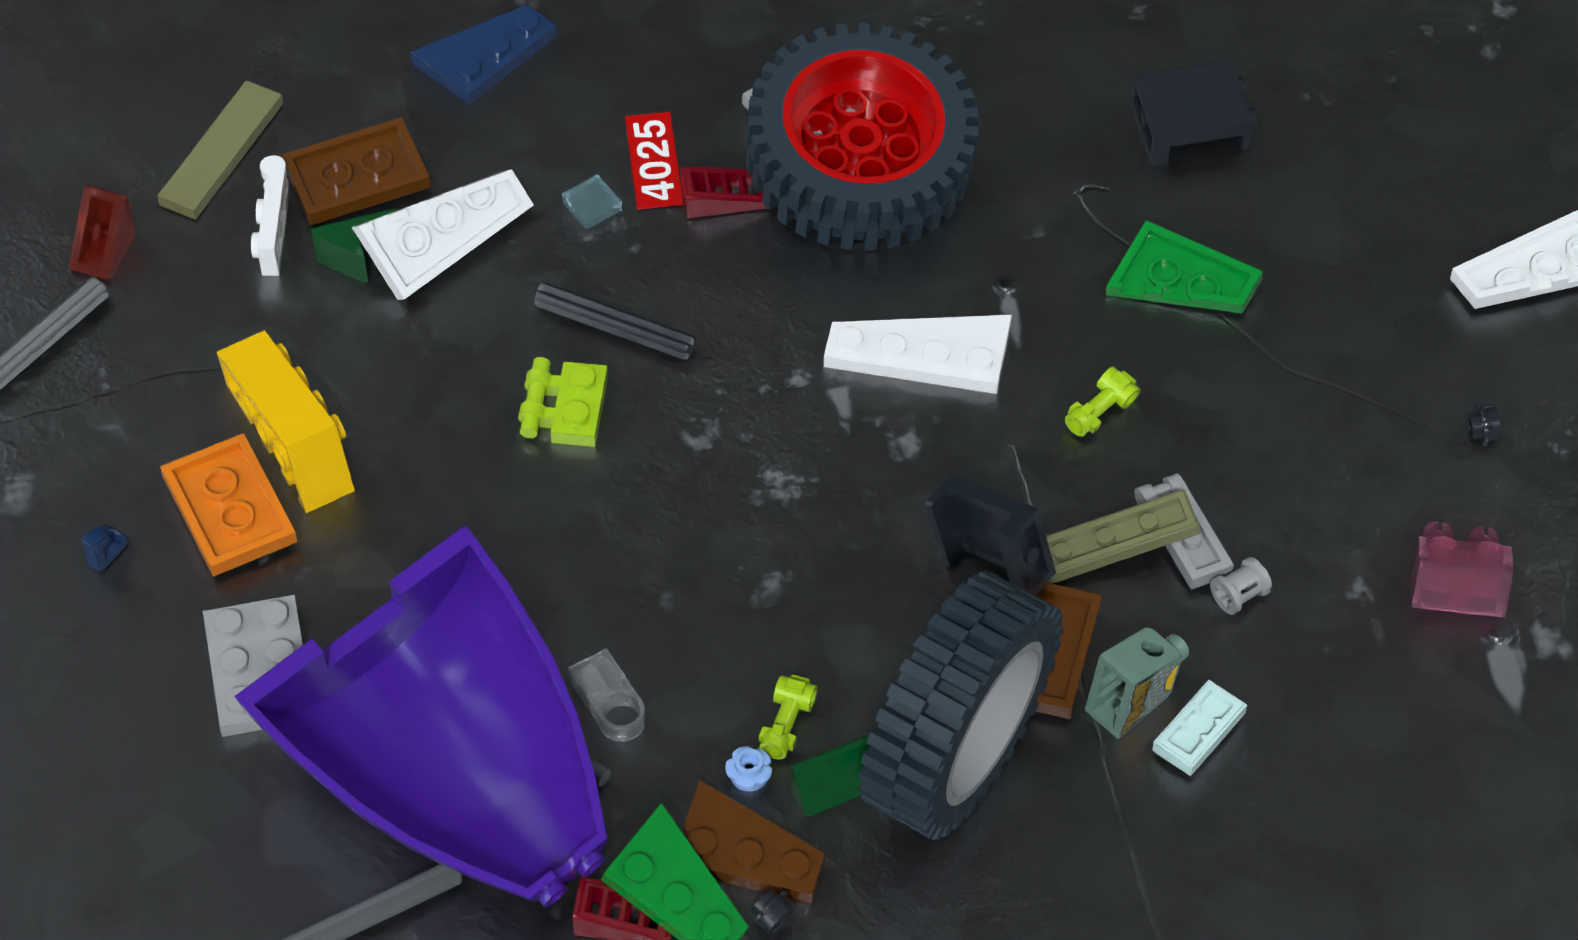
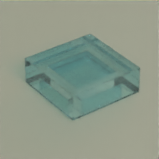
(592, 201)

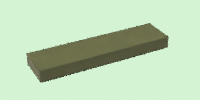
(220, 150)
(1122, 535)

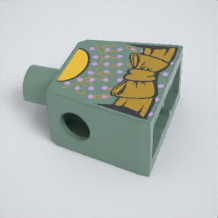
(1134, 679)

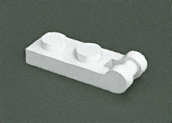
(271, 215)

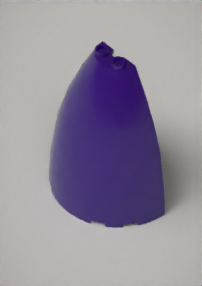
(446, 728)

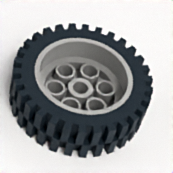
(960, 704)

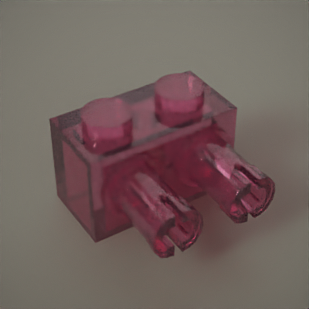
(1461, 574)

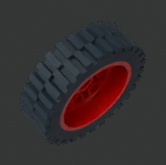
(871, 188)

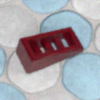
(709, 203)
(602, 926)

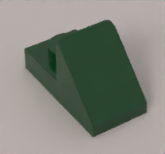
(341, 249)

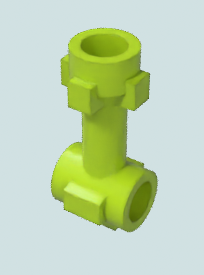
(1115, 388)
(793, 694)

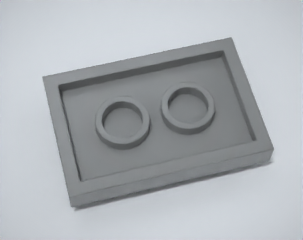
(245, 645)

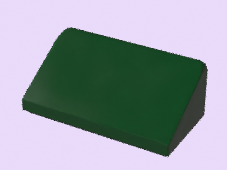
(829, 777)

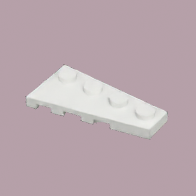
(435, 233)
(1523, 267)
(927, 350)

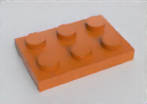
(228, 504)

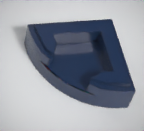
(103, 545)

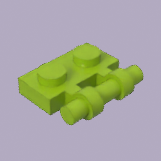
(578, 402)

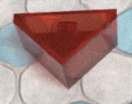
(102, 232)

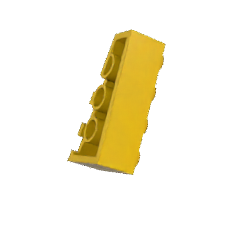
(289, 418)

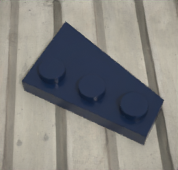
(485, 53)

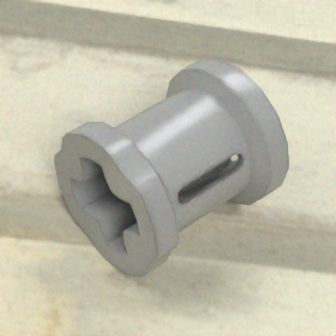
(1241, 585)

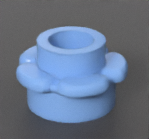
(752, 778)

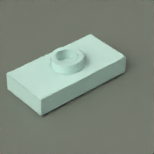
(1199, 727)

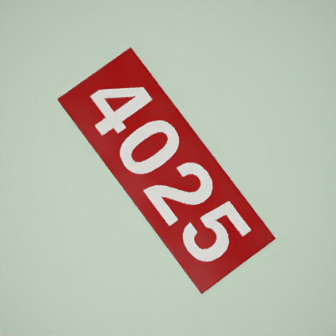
(653, 160)

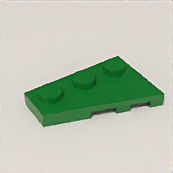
(1182, 272)
(672, 884)

